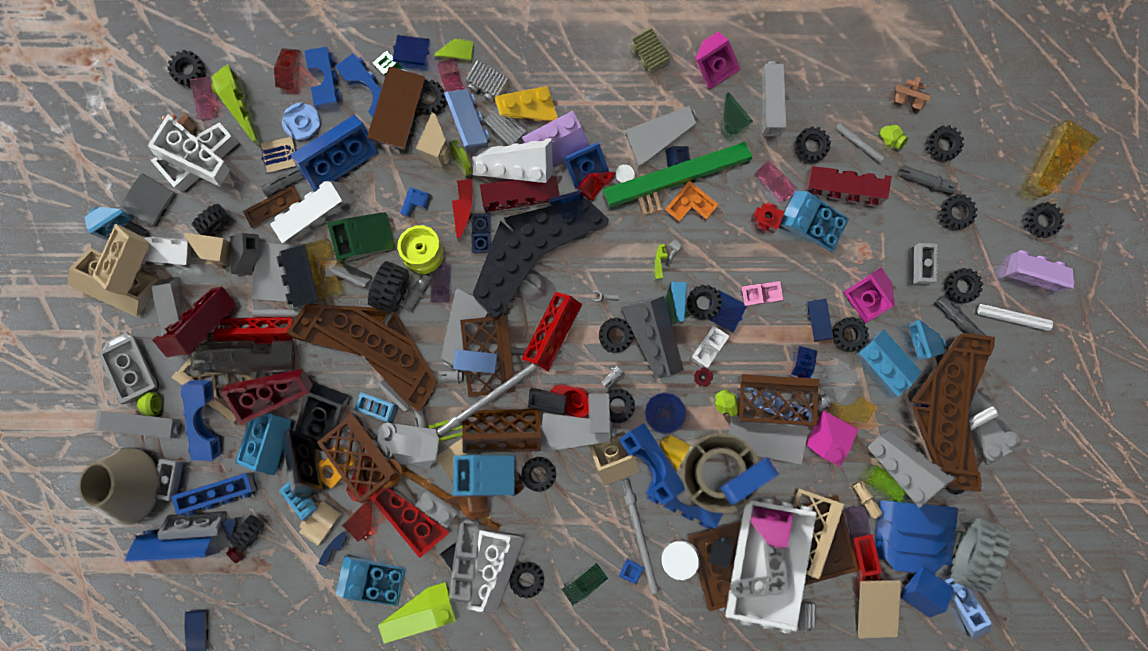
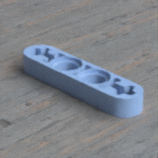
(776, 404)

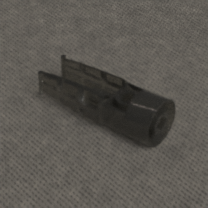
(244, 357)

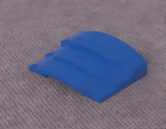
(915, 535)

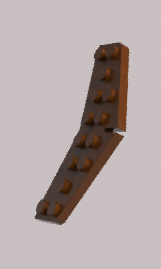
(363, 334)
(948, 397)

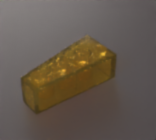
(1060, 156)

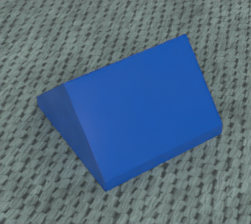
(584, 162)
(927, 593)

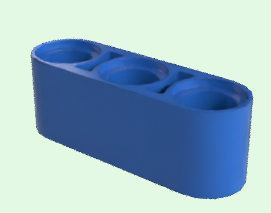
(749, 480)

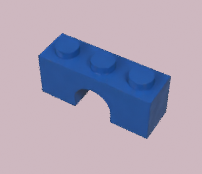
(321, 61)

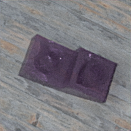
(441, 284)
(857, 522)

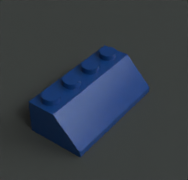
(334, 153)

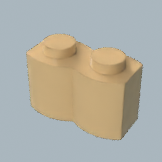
(320, 522)

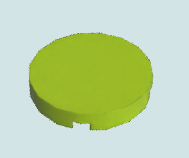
(460, 157)

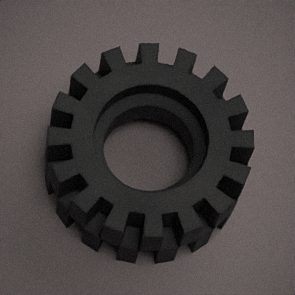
(180, 58)
(439, 102)
(948, 132)
(812, 133)
(966, 203)
(1053, 212)
(210, 220)
(967, 274)
(700, 291)
(615, 323)
(860, 328)
(629, 405)
(550, 474)
(246, 533)
(538, 580)

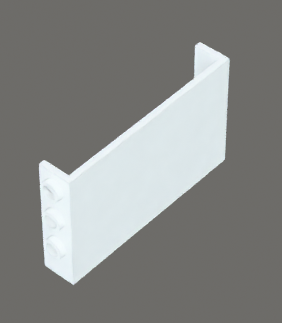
(774, 609)

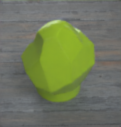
(893, 137)
(727, 403)

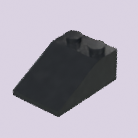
(321, 413)

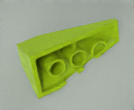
(228, 88)

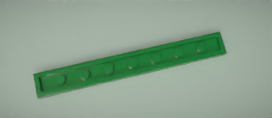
(677, 174)

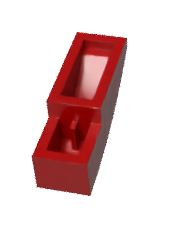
(463, 207)
(867, 558)

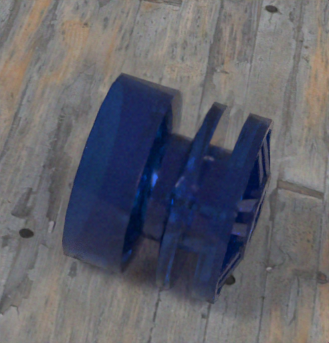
(655, 408)

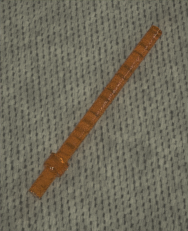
(443, 495)

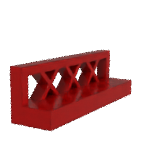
(253, 332)
(554, 332)

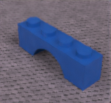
(354, 73)
(202, 443)
(642, 444)
(707, 518)

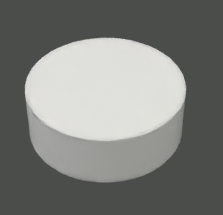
(624, 173)

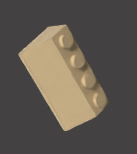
(81, 279)

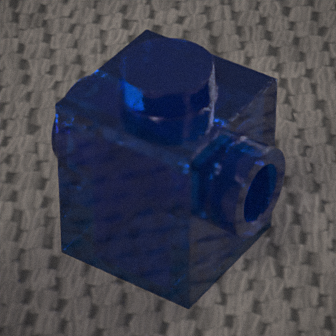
(804, 362)

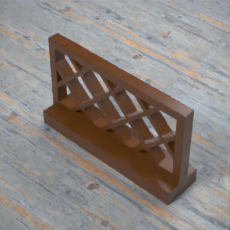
(503, 349)
(782, 383)
(502, 441)
(373, 449)

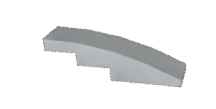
(464, 560)

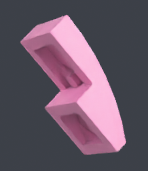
(762, 293)

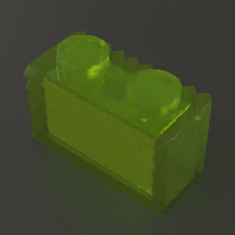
(884, 482)

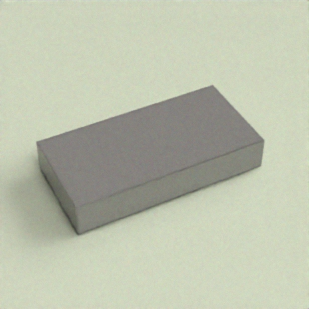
(599, 413)

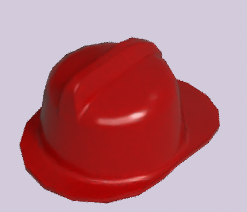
(577, 400)

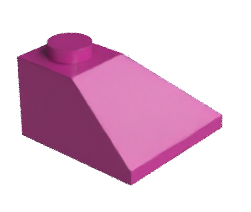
(716, 60)
(872, 295)
(832, 438)
(773, 525)

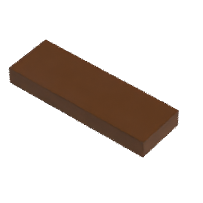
(271, 206)

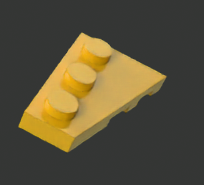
(529, 103)

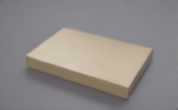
(879, 609)

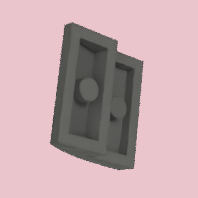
(147, 199)

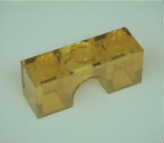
(318, 254)

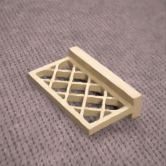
(217, 403)
(827, 532)

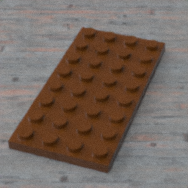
(717, 579)

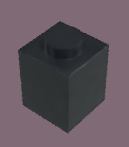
(720, 552)

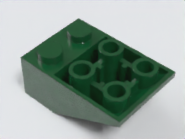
(361, 236)

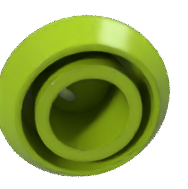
(149, 404)

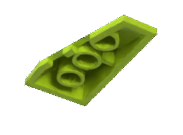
(422, 613)

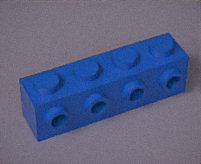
(208, 495)

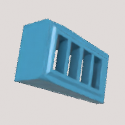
(679, 293)
(391, 413)
(303, 515)

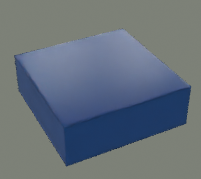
(631, 571)

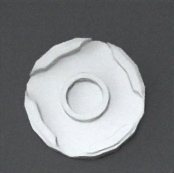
(680, 560)

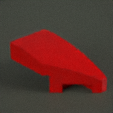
(594, 182)

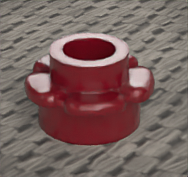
(708, 377)
(235, 554)

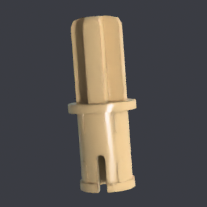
(868, 500)

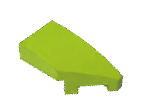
(456, 49)
(661, 255)

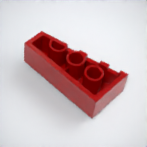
(411, 523)

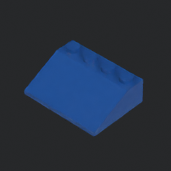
(149, 547)

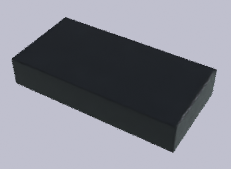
(547, 401)

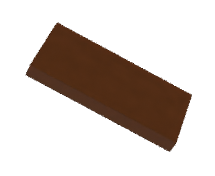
(396, 107)

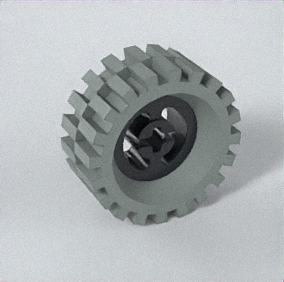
(980, 555)

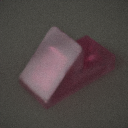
(450, 75)

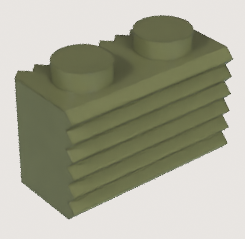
(650, 51)

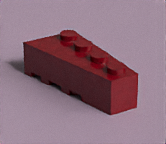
(848, 185)
(517, 194)
(195, 323)
(263, 394)

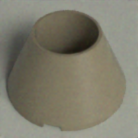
(730, 445)
(121, 486)

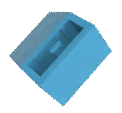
(814, 220)
(483, 475)
(370, 581)

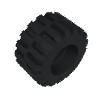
(388, 287)

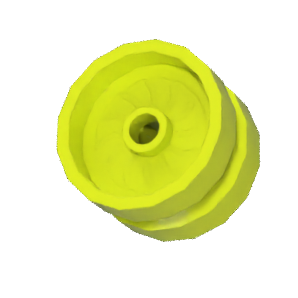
(420, 249)

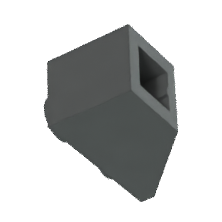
(244, 253)

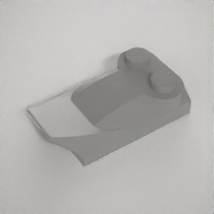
(126, 368)
(994, 437)
(409, 444)

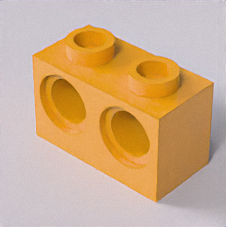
(336, 478)

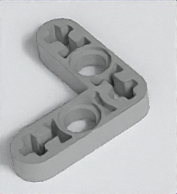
(772, 575)

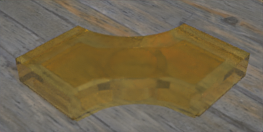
(859, 410)

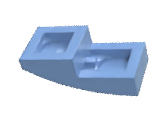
(475, 361)

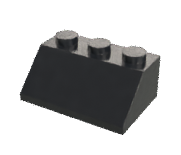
(297, 276)
(301, 465)

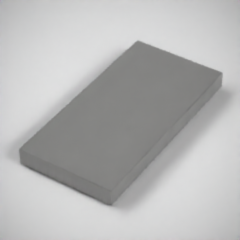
(772, 440)

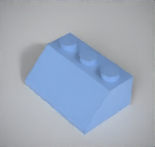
(467, 119)

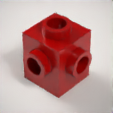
(774, 214)

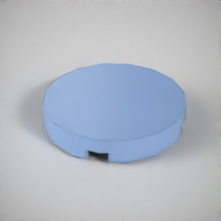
(301, 121)

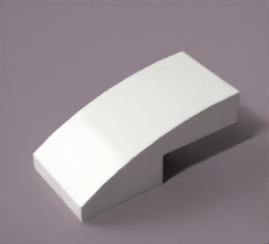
(709, 347)

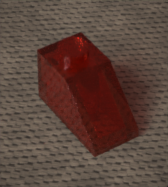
(287, 68)
(362, 522)

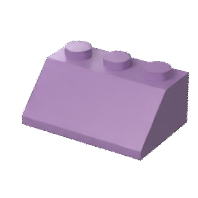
(565, 134)
(1040, 271)

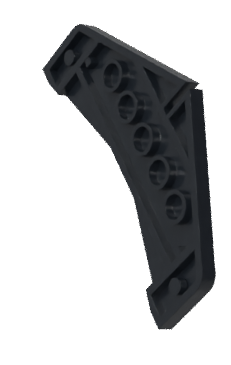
(533, 236)

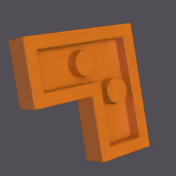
(689, 198)

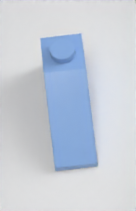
(970, 610)

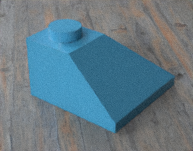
(102, 220)
(926, 340)

